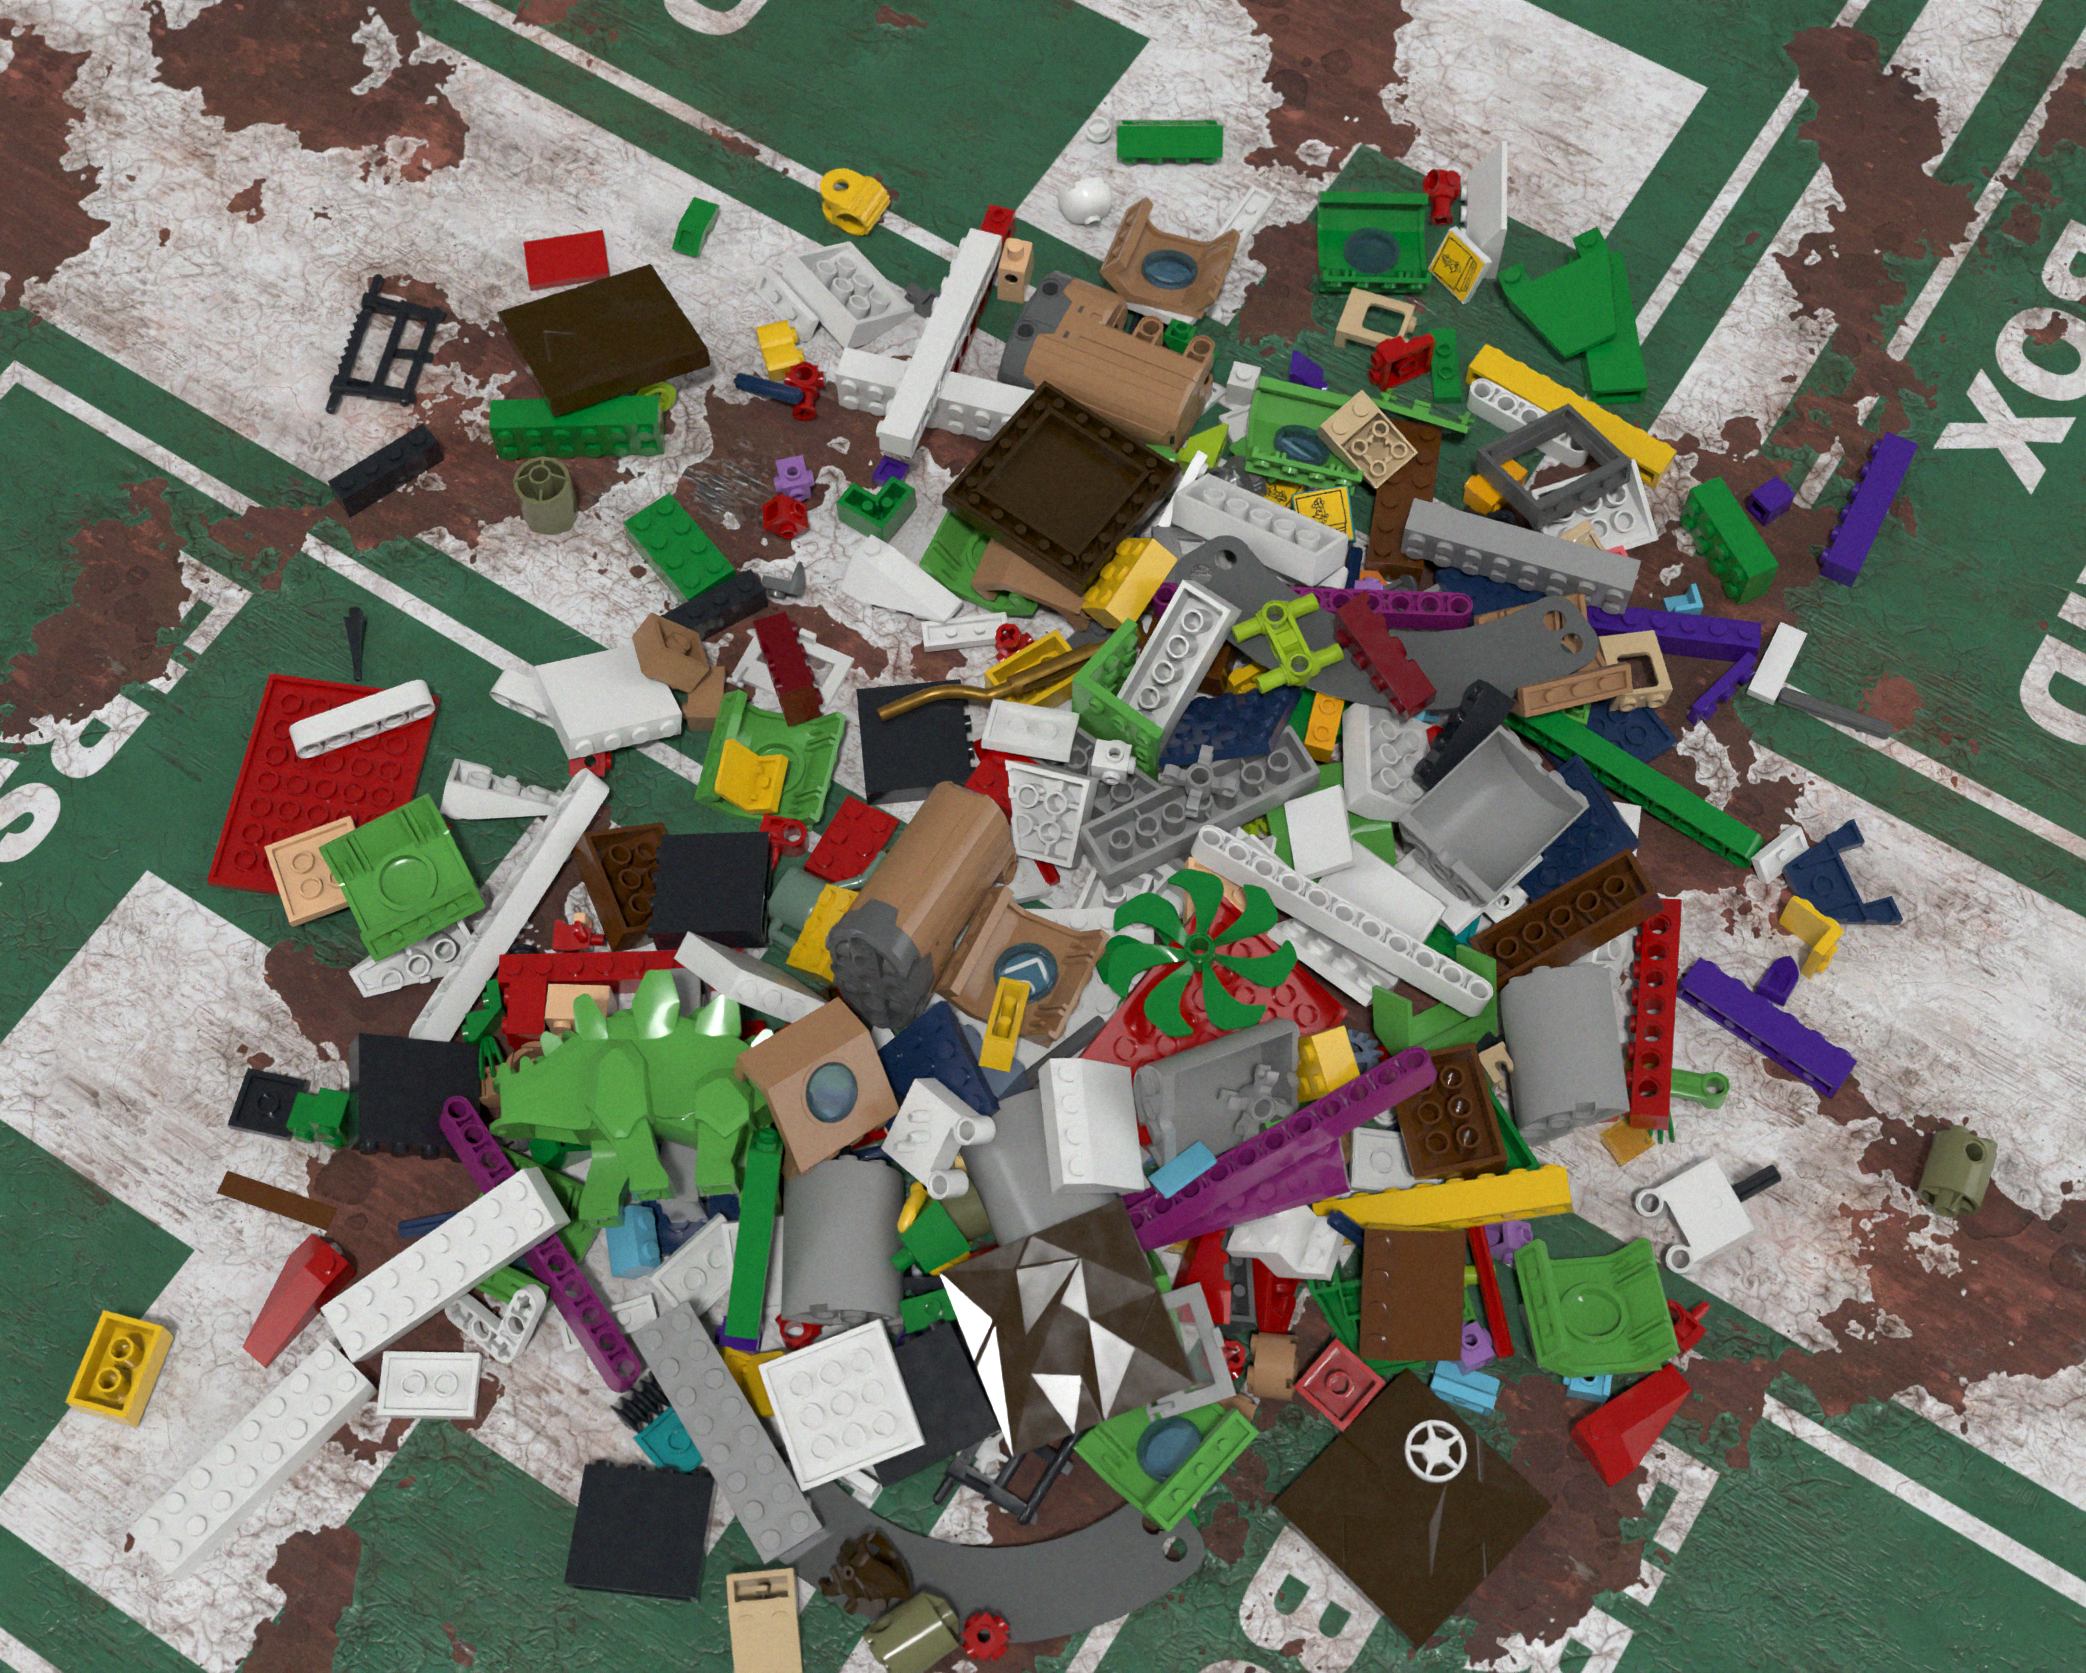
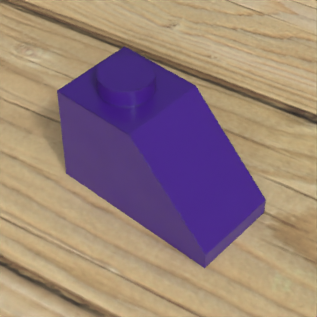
(1306, 372)

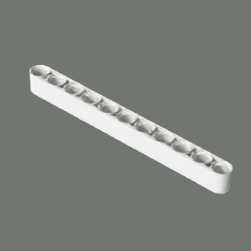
(510, 908)
(1343, 921)

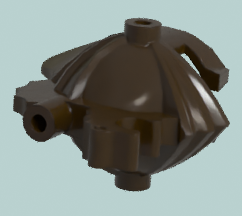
(868, 1578)

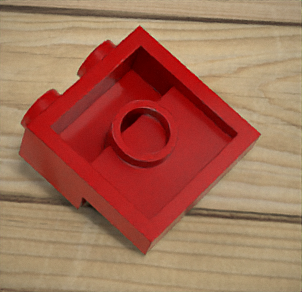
(1400, 362)

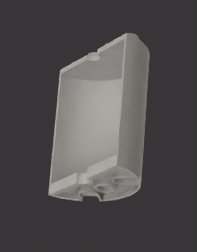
(1490, 818)
(1563, 1050)
(1182, 1091)
(1015, 1175)
(840, 1245)

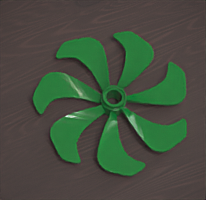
(1164, 1000)

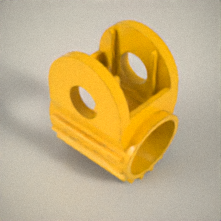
(853, 208)

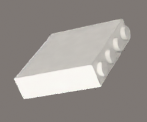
(605, 702)
(747, 979)

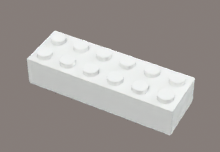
(1272, 532)
(1178, 655)

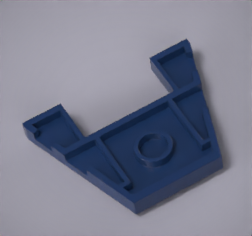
(1825, 882)

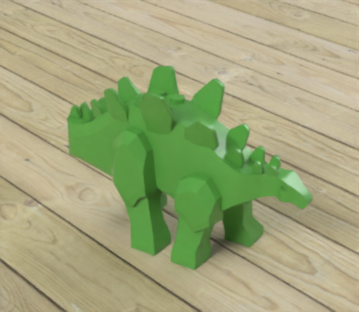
(637, 1081)

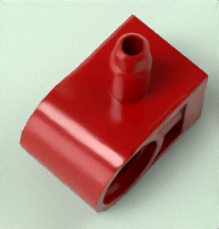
(781, 829)
(1687, 1325)

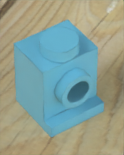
(1595, 1391)

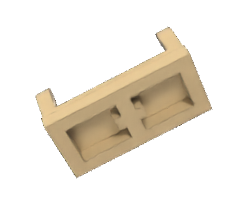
(1492, 1061)

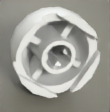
(1087, 201)

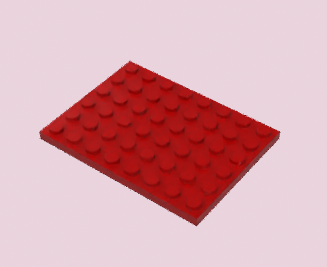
(290, 795)
(1134, 1041)

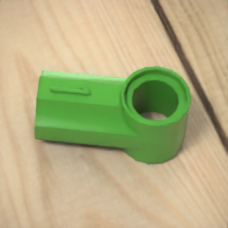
(1694, 1087)

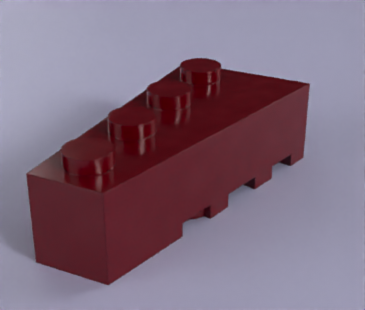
(1382, 657)
(788, 669)

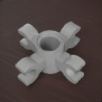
(1196, 792)
(1256, 1102)

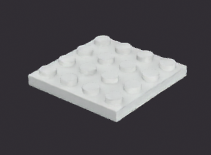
(841, 1405)

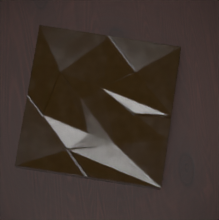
(603, 339)
(1062, 487)
(1068, 1327)
(1403, 1540)

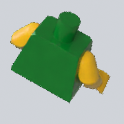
(927, 1236)

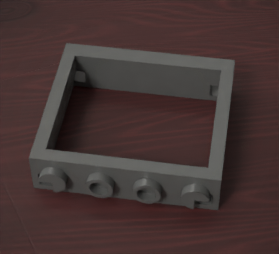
(1540, 512)

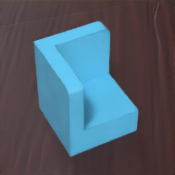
(1688, 604)

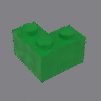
(877, 513)
(321, 1118)

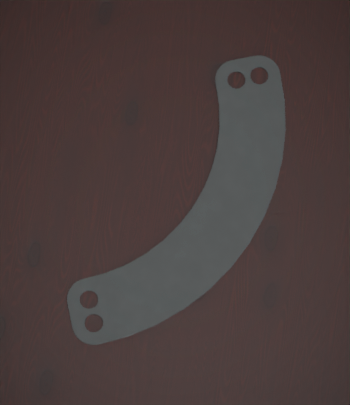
(1501, 652)
(1034, 1588)

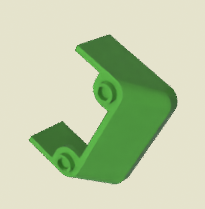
(1441, 1024)

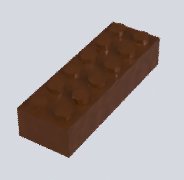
(1395, 501)
(1571, 919)

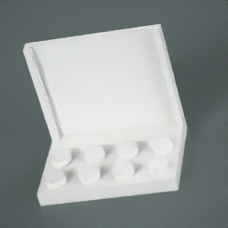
(1384, 894)

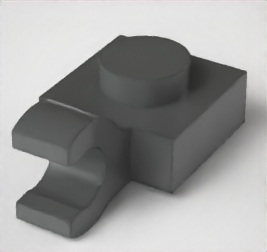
(922, 300)

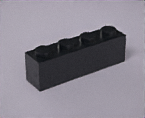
(386, 470)
(721, 606)
(1467, 727)

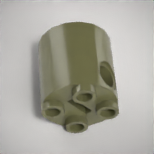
(546, 495)
(1957, 1172)
(967, 1213)
(914, 1634)

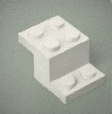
(1290, 1243)

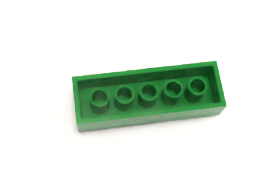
(606, 428)

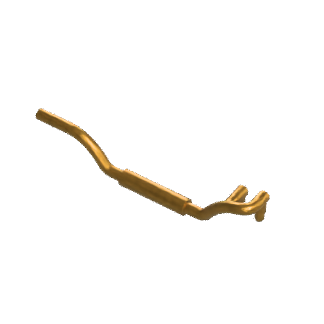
(1015, 685)

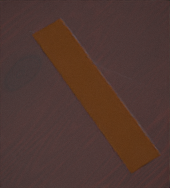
(277, 1200)

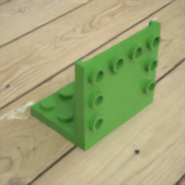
(1105, 714)

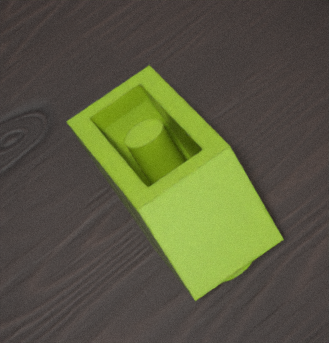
(1210, 442)

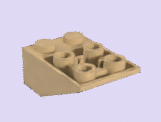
(1366, 440)
(765, 1621)

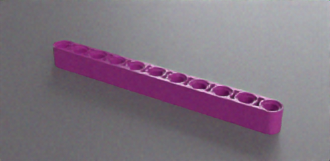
(1382, 600)
(1286, 1143)
(550, 1253)

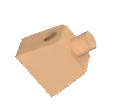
(1016, 260)

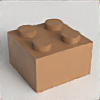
(670, 653)

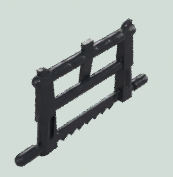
(377, 390)
(996, 1490)

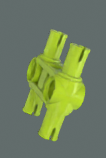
(1287, 643)

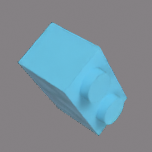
(634, 1246)

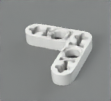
(504, 1339)

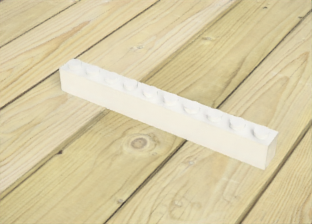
(940, 343)

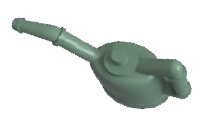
(797, 896)

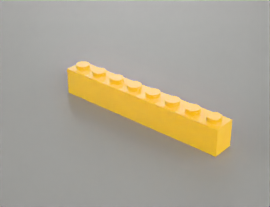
(1651, 455)
(1461, 1202)

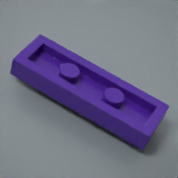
(1722, 690)

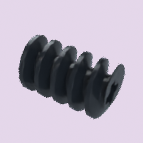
(641, 1404)

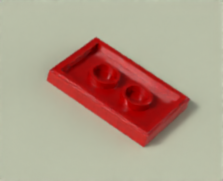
(566, 260)

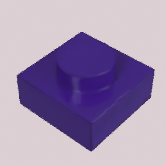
(890, 467)

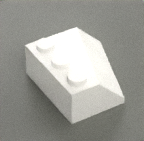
(1049, 811)

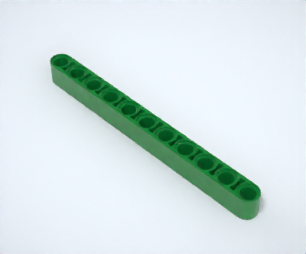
(1642, 785)

